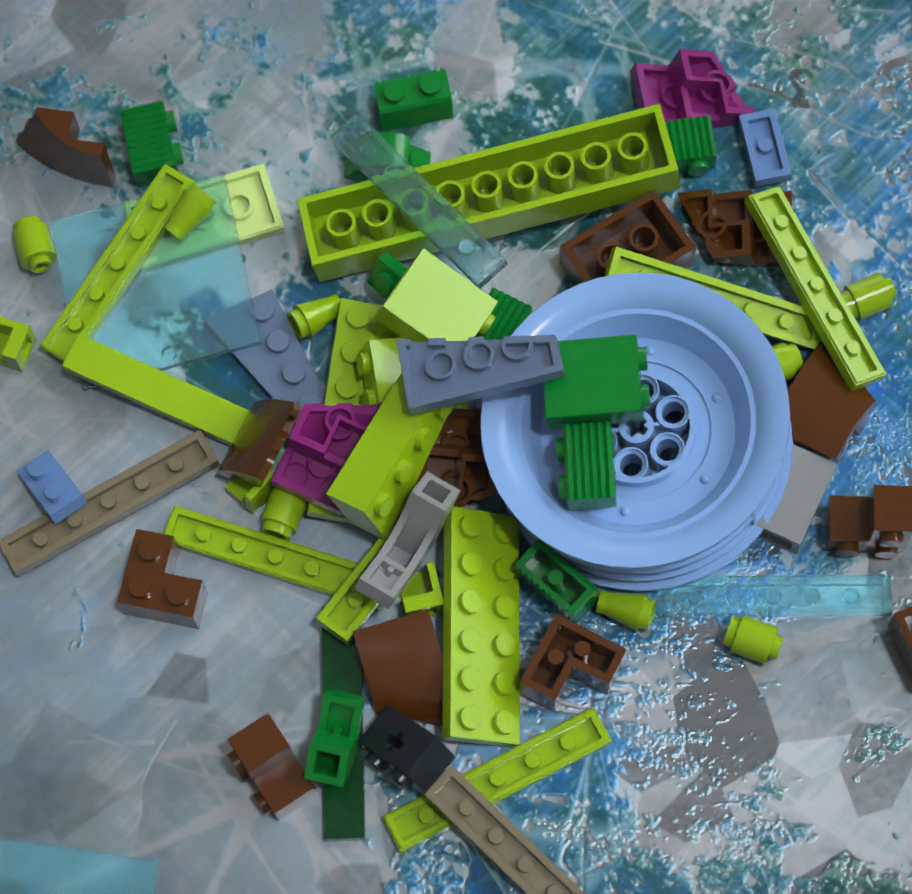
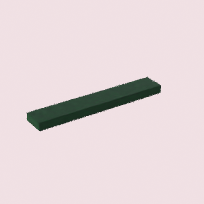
(346, 804)

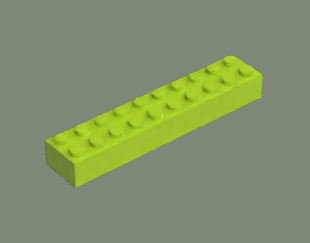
(498, 190)

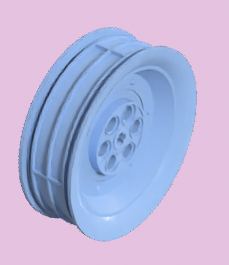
(733, 443)

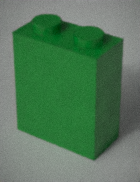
(599, 382)

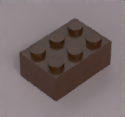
(639, 227)

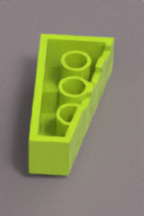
(386, 463)

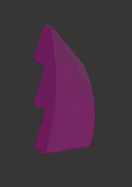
(689, 88)
(320, 448)

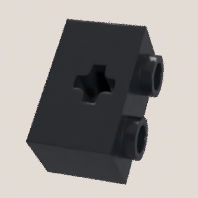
(406, 750)

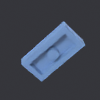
(764, 147)
(51, 487)

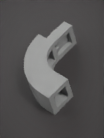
(409, 540)

